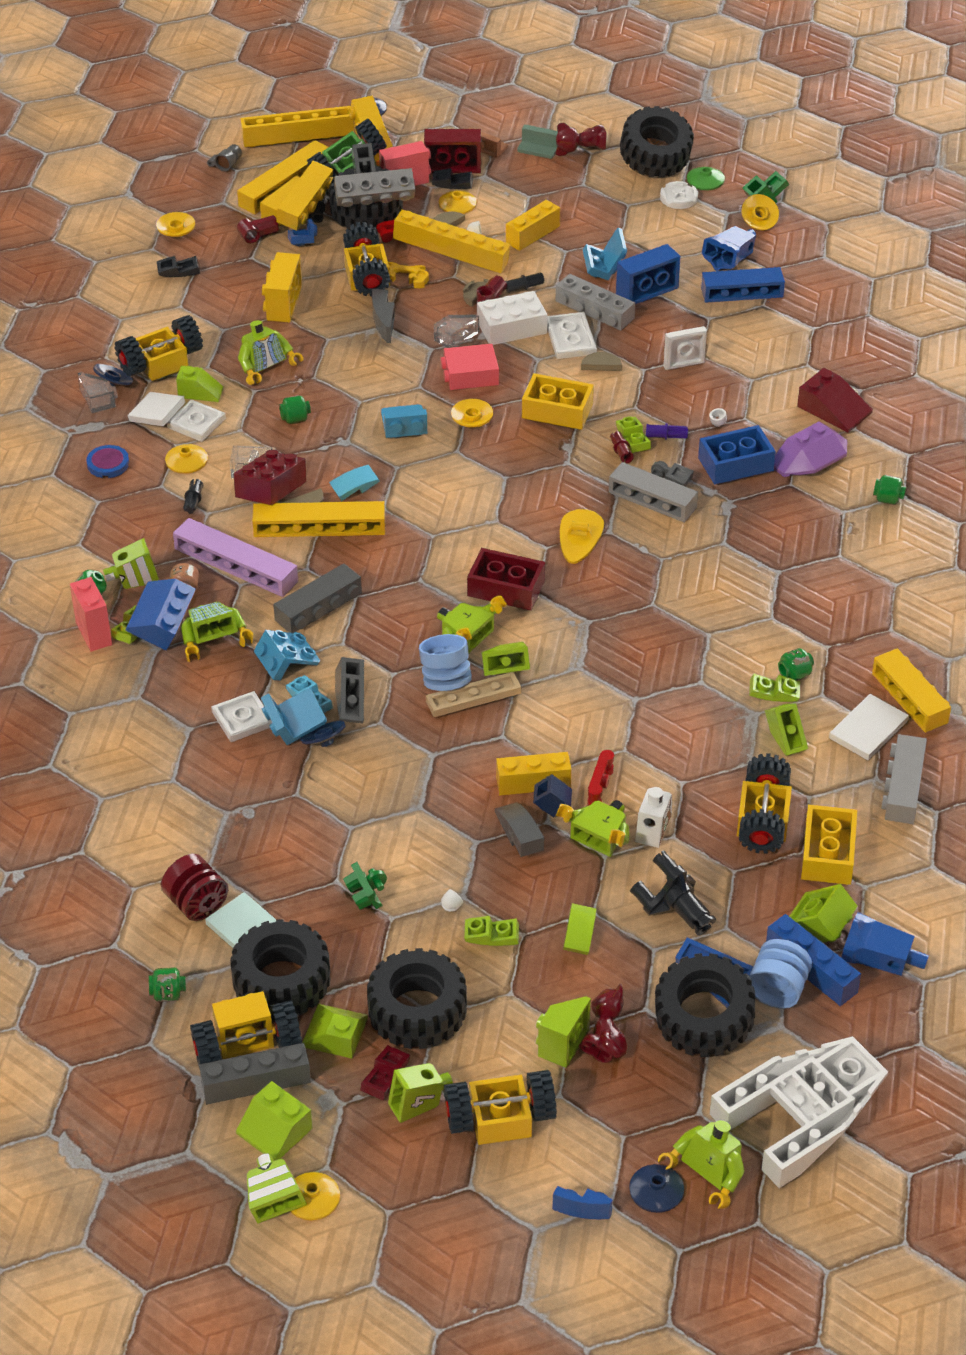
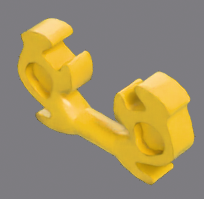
(417, 273)

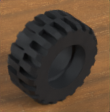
(655, 159)
(372, 213)
(278, 943)
(421, 1024)
(705, 1034)

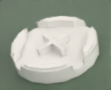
(678, 195)

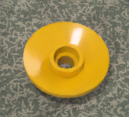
(457, 201)
(765, 207)
(175, 224)
(472, 413)
(186, 458)
(322, 1201)

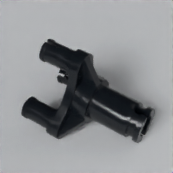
(675, 896)

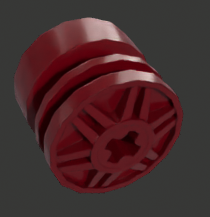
(194, 887)

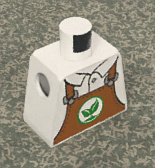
(658, 807)

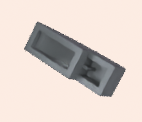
(383, 313)
(520, 829)

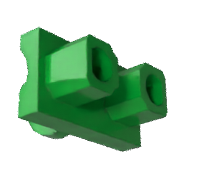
(358, 878)

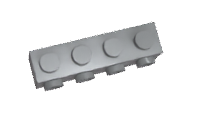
(374, 187)
(595, 301)

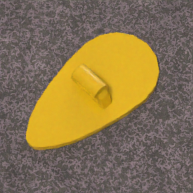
(579, 534)

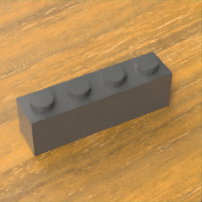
(317, 598)
(252, 1072)

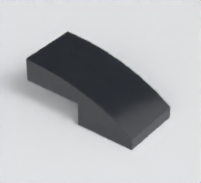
(446, 179)
(172, 268)

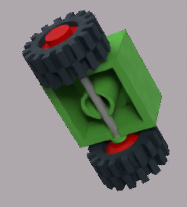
(340, 153)

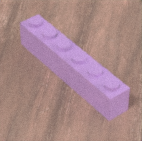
(235, 557)

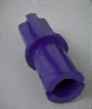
(666, 431)

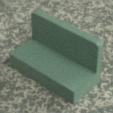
(538, 141)

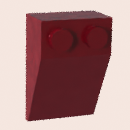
(833, 400)

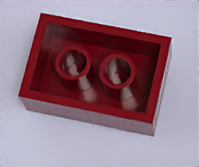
(454, 149)
(270, 477)
(508, 576)

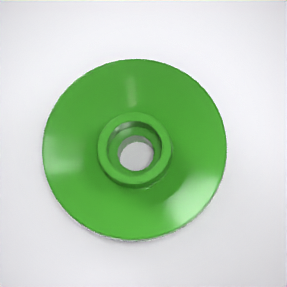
(705, 178)

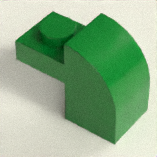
(770, 187)

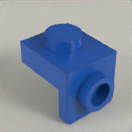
(303, 236)

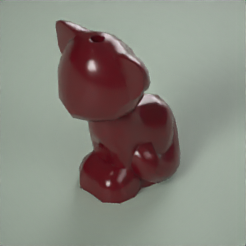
(568, 138)
(606, 1039)

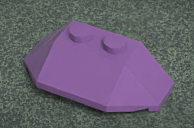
(810, 451)

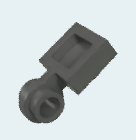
(677, 473)

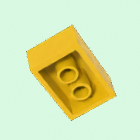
(282, 287)
(557, 401)
(829, 844)

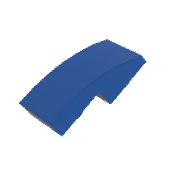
(590, 1206)

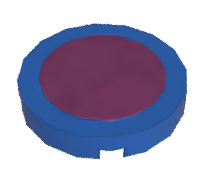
(107, 461)

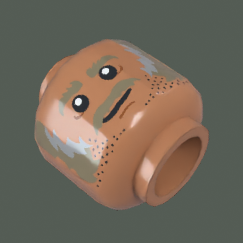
(186, 573)

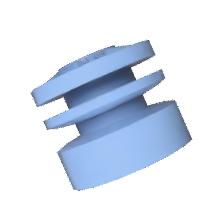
(445, 662)
(780, 973)

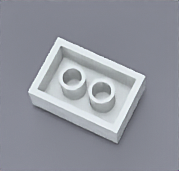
(512, 318)

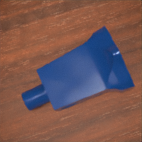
(728, 247)
(881, 946)

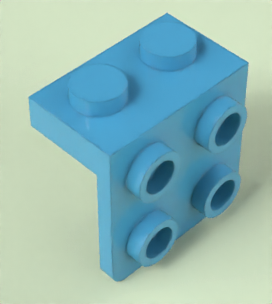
(604, 262)
(404, 421)
(281, 648)
(294, 716)

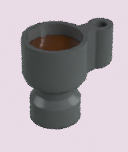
(226, 158)

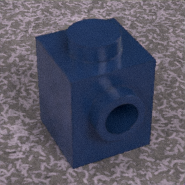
(550, 794)

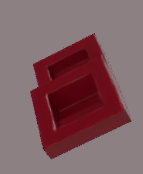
(380, 1078)

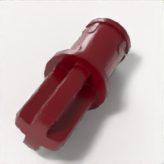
(621, 447)

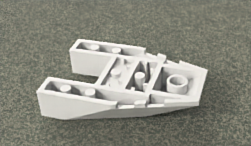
(816, 1087)

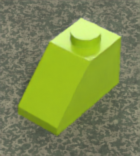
(198, 384)
(506, 659)
(787, 728)

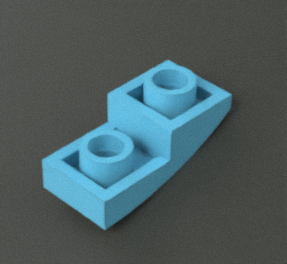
(353, 480)
(303, 683)

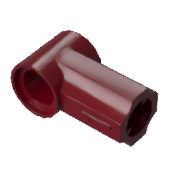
(253, 230)
(492, 289)

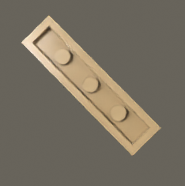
(473, 694)

